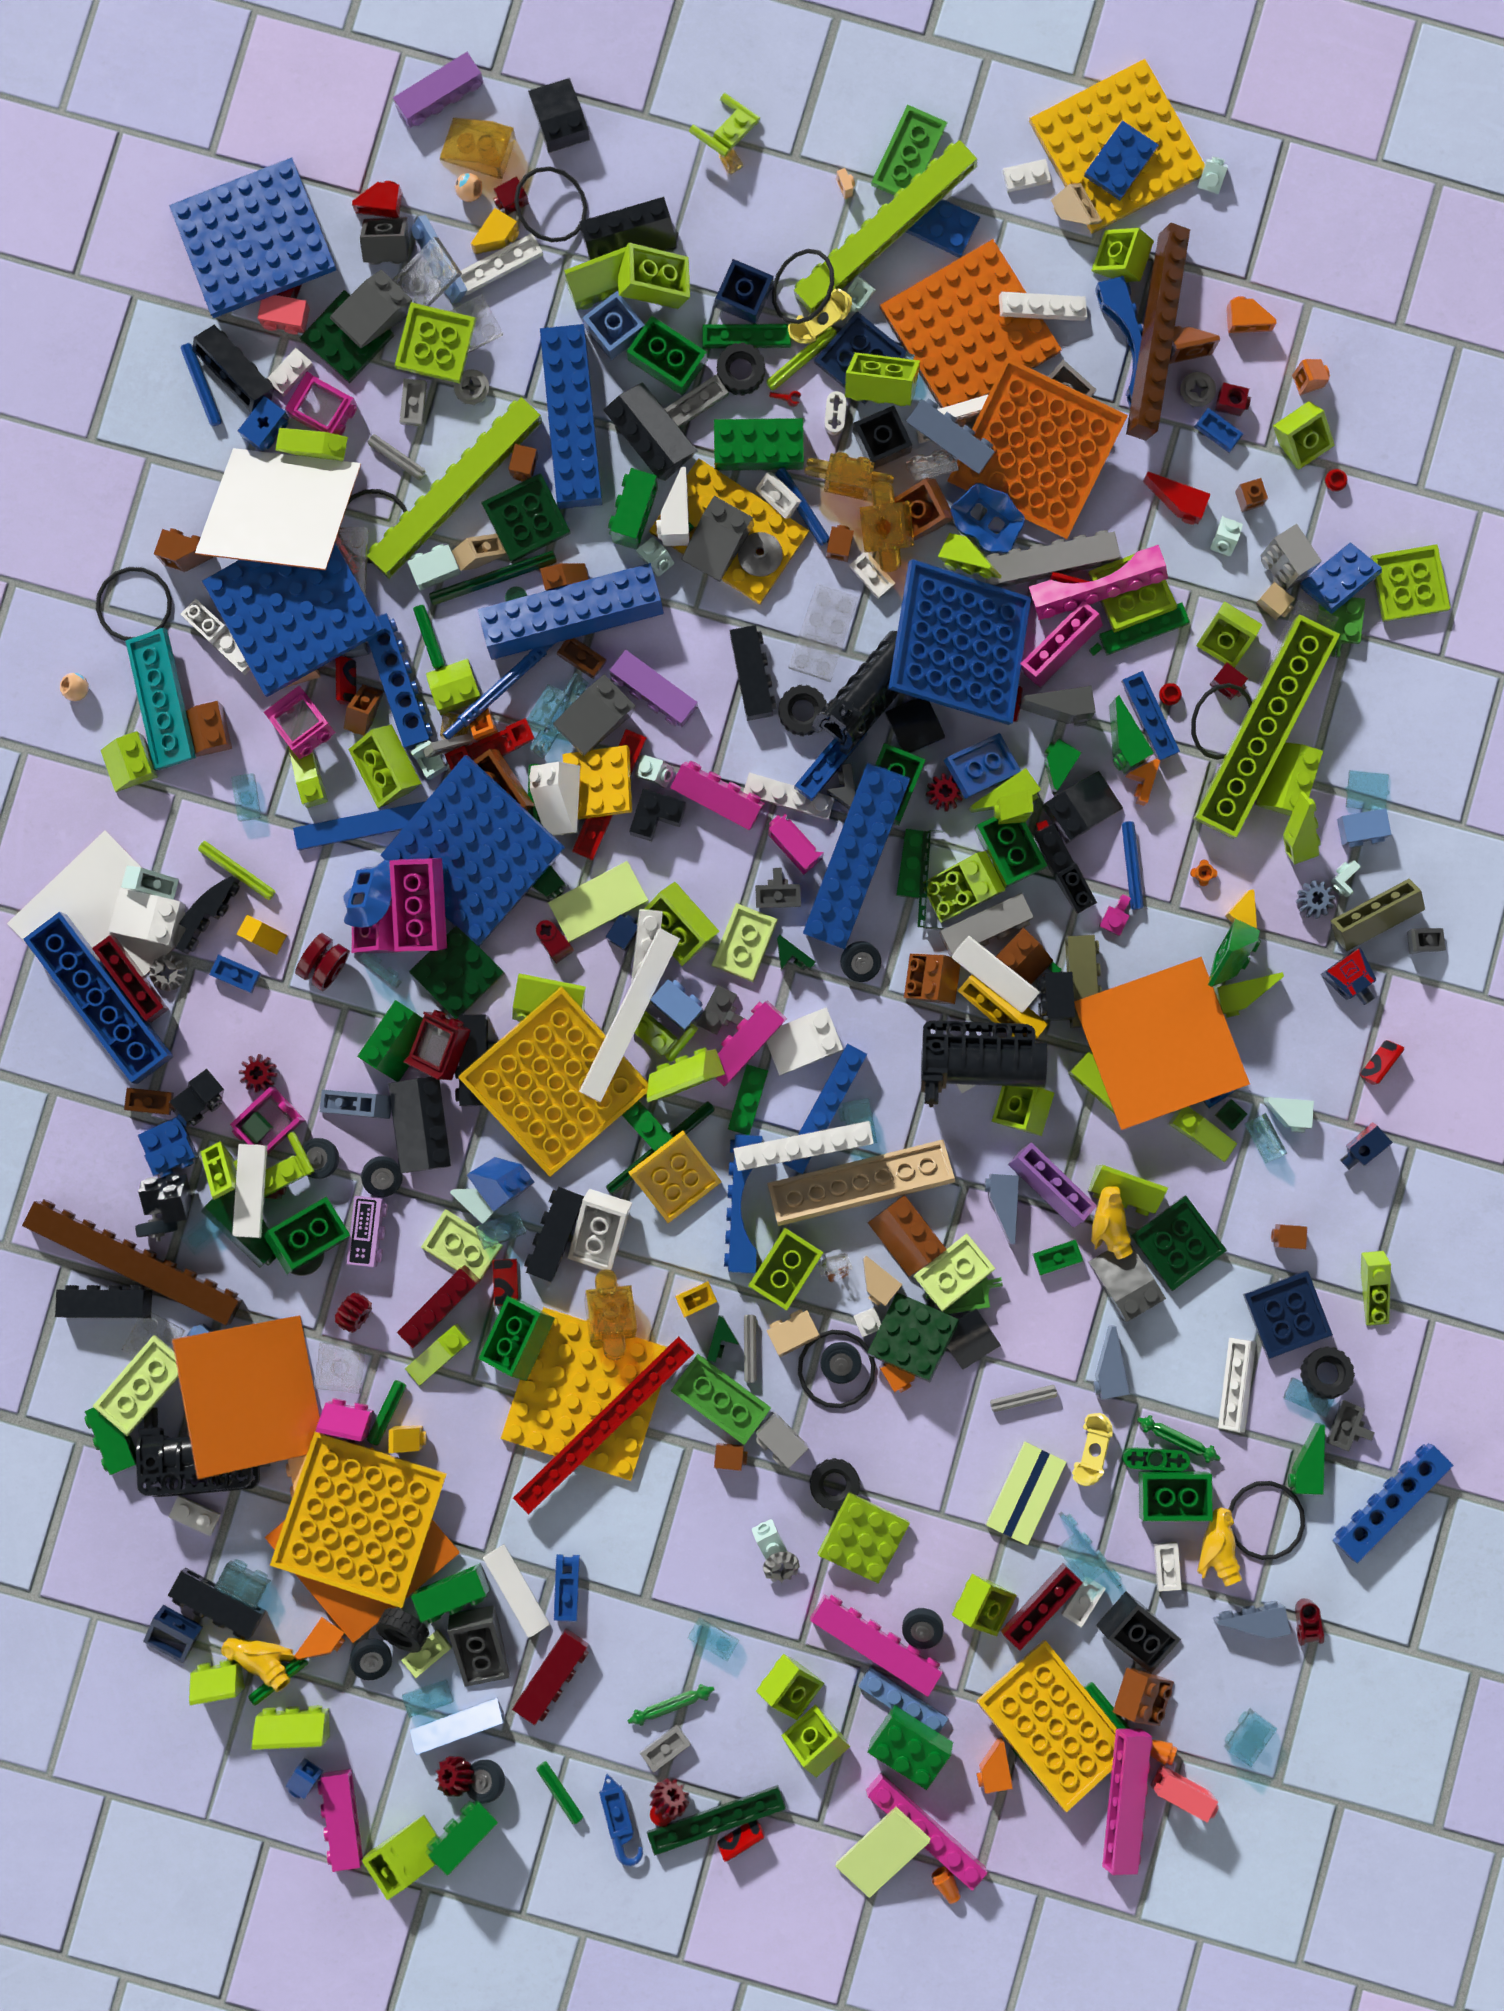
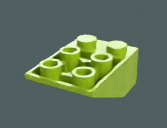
(963, 886)
(401, 1858)

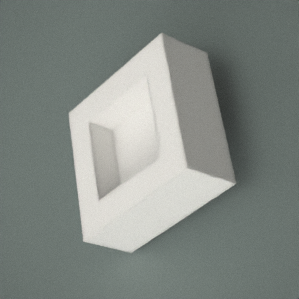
(867, 1322)

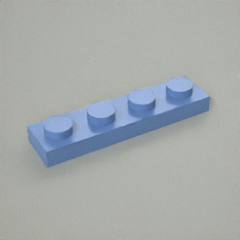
(423, 233)
(893, 1694)

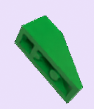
(1308, 1469)

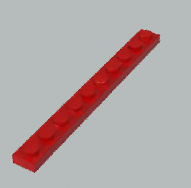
(603, 1425)

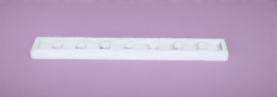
(629, 1015)

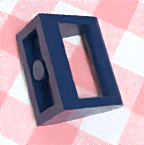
(176, 1626)

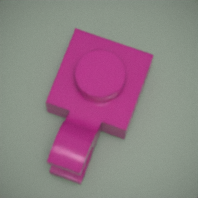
(1115, 918)

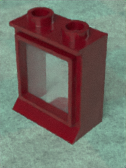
(438, 1045)

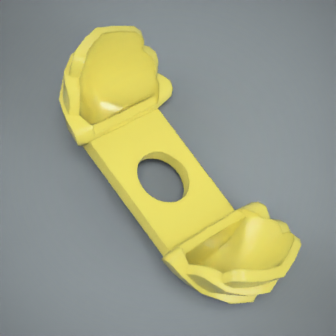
(836, 308)
(1091, 1467)

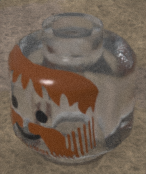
(834, 1265)

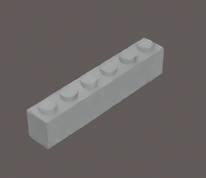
(1059, 557)

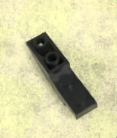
(1064, 869)
(211, 903)

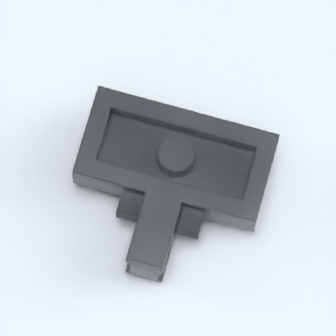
(778, 893)
(719, 1011)
(1348, 1426)

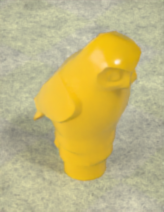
(1110, 1223)
(1219, 1548)
(260, 1659)

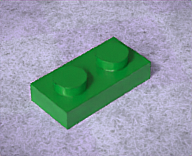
(1057, 1257)

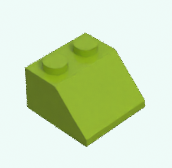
(1123, 254)
(1304, 434)
(1229, 634)
(453, 686)
(128, 761)
(1023, 1108)
(984, 1605)
(215, 1682)
(789, 1687)
(815, 1741)

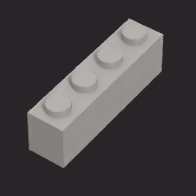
(989, 923)

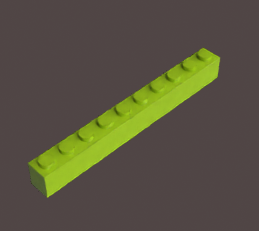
(888, 225)
(454, 488)

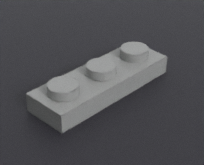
(697, 401)

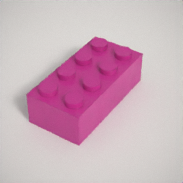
(418, 904)

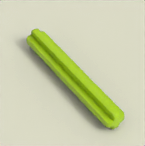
(801, 359)
(236, 870)

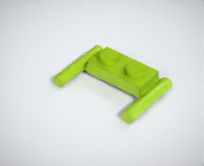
(731, 131)
(661, 1038)
(288, 1170)

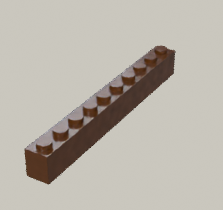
(1158, 332)
(132, 1262)

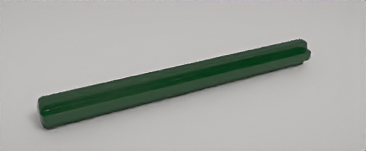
(492, 578)
(686, 1126)

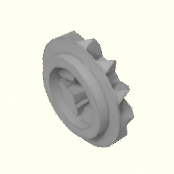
(479, 380)
(1203, 381)
(176, 978)
(773, 1563)

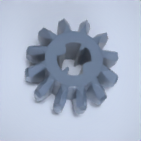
(1309, 893)

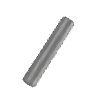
(396, 457)
(750, 1364)
(1023, 1398)

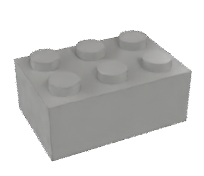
(1290, 558)

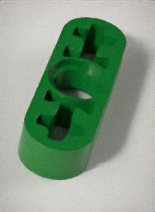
(1138, 1464)

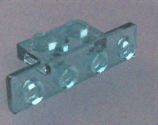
(549, 708)
(1082, 1557)

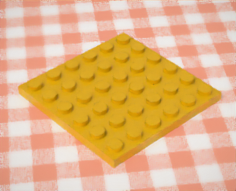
(1083, 123)
(536, 1078)
(571, 1387)
(358, 1519)

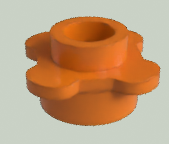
(1203, 866)

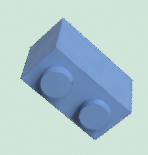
(1364, 827)

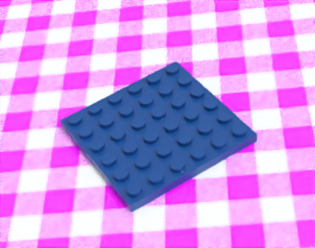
(252, 238)
(292, 616)
(960, 642)
(486, 847)

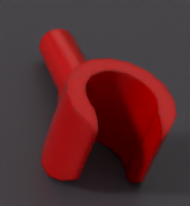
(785, 397)

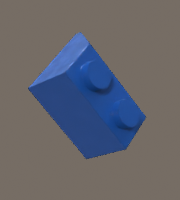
(500, 1181)

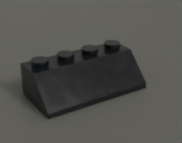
(639, 224)
(650, 431)
(419, 1124)

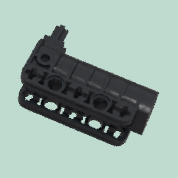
(861, 699)
(980, 1058)
(173, 1459)

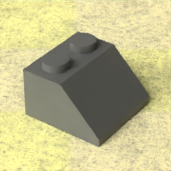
(384, 240)

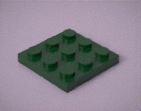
(339, 349)
(526, 517)
(457, 973)
(1178, 1243)
(913, 1337)

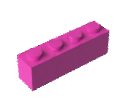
(1061, 644)
(717, 795)
(749, 1039)
(341, 1820)

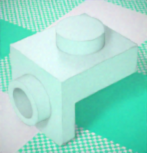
(1213, 175)
(860, 293)
(1226, 536)
(657, 555)
(430, 766)
(654, 771)
(1344, 872)
(768, 1538)

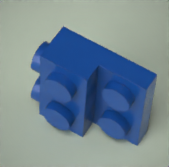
(168, 1147)

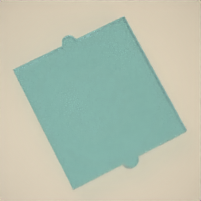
(1367, 790)

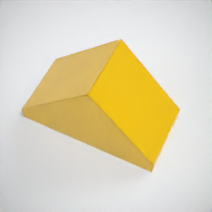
(1244, 909)
(261, 934)
(696, 1299)

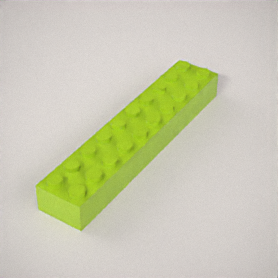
(1266, 726)

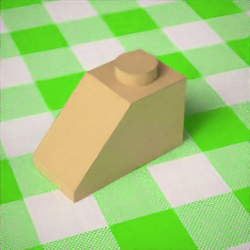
(1075, 205)
(478, 551)
(879, 1282)

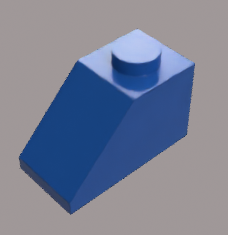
(303, 1779)

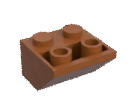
(178, 550)
(932, 978)
(1143, 1697)

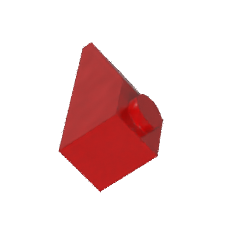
(1181, 499)

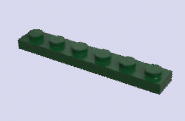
(716, 1820)

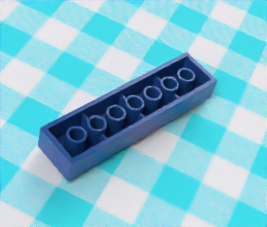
(571, 416)
(570, 611)
(856, 855)
(98, 998)

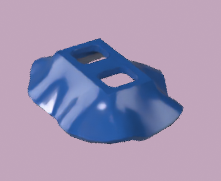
(997, 505)
(376, 897)

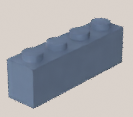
(950, 436)

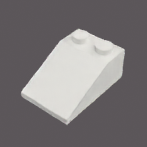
(674, 522)
(556, 796)
(147, 917)
(804, 1041)
(599, 1230)

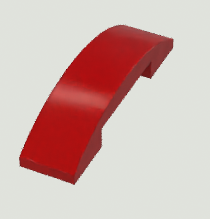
(505, 741)

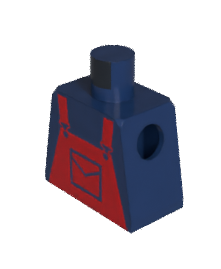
(1351, 976)
(1375, 1143)

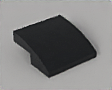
(915, 725)
(972, 1339)

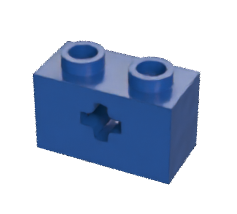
(264, 413)

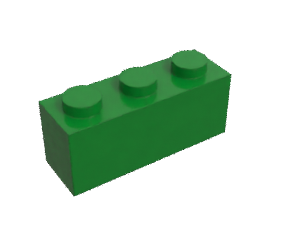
(116, 1447)

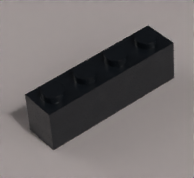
(232, 367)
(751, 672)
(475, 1047)
(555, 1234)
(103, 1303)
(205, 1600)

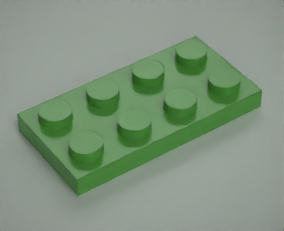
(908, 150)
(721, 1399)

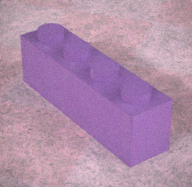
(438, 90)
(653, 688)
(1052, 1185)

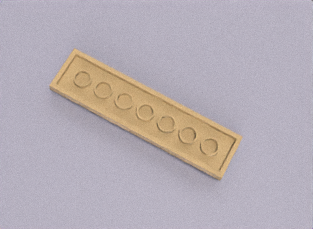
(861, 1182)

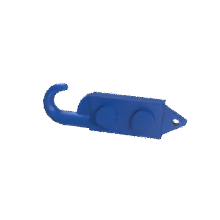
(618, 1820)

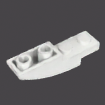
(215, 633)

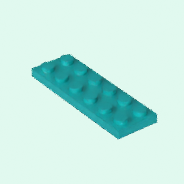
(160, 699)

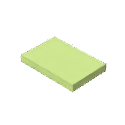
(744, 942)
(458, 1245)
(954, 1272)

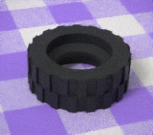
(746, 352)
(790, 698)
(1313, 1383)
(824, 1469)
(402, 1630)

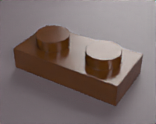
(581, 657)
(148, 1101)

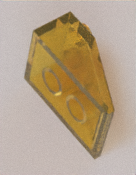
(479, 146)

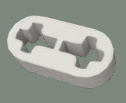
(830, 413)

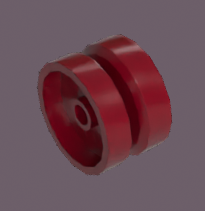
(322, 962)

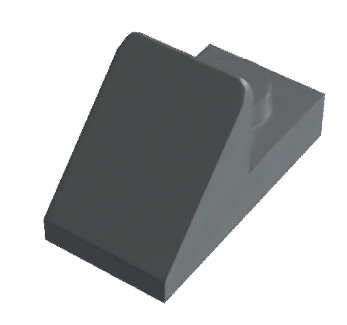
(844, 794)
(1426, 940)

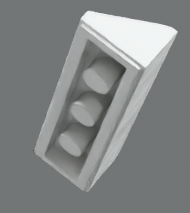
(965, 412)
(995, 974)
(249, 1190)
(1237, 1385)
(516, 1590)

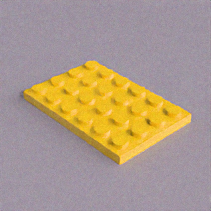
(704, 484)
(1052, 1725)

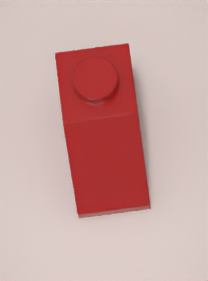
(380, 200)

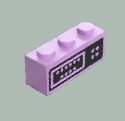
(366, 1231)

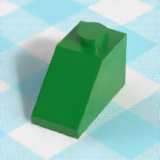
(1059, 762)

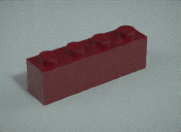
(130, 978)
(438, 1306)
(1041, 1606)
(550, 1676)

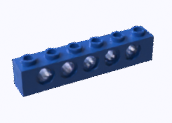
(402, 715)
(1437, 1465)

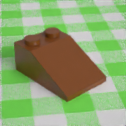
(927, 507)

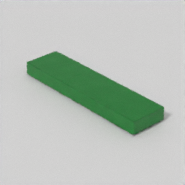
(755, 334)
(1125, 638)

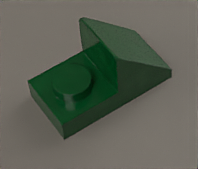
(787, 951)
(724, 1333)

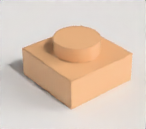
(845, 182)

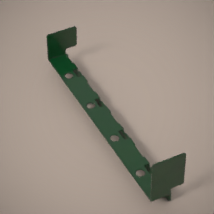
(925, 885)

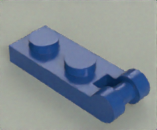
(566, 1588)

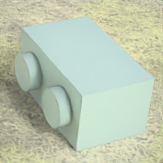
(433, 566)

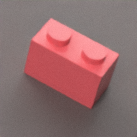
(284, 314)

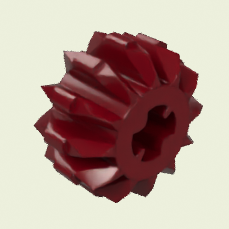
(939, 798)
(254, 1067)
(353, 1312)
(454, 1776)
(669, 1799)

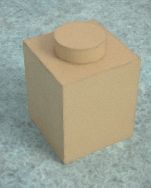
(1276, 601)

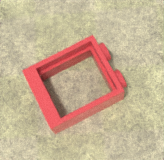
(1184, 1793)

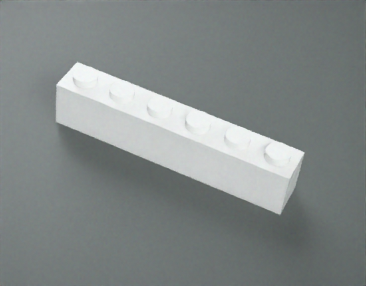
(803, 1146)

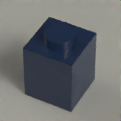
(623, 931)

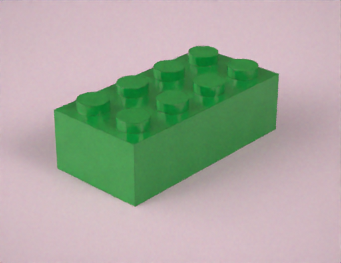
(758, 444)

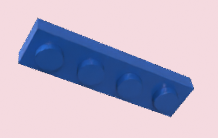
(1150, 716)
(823, 769)

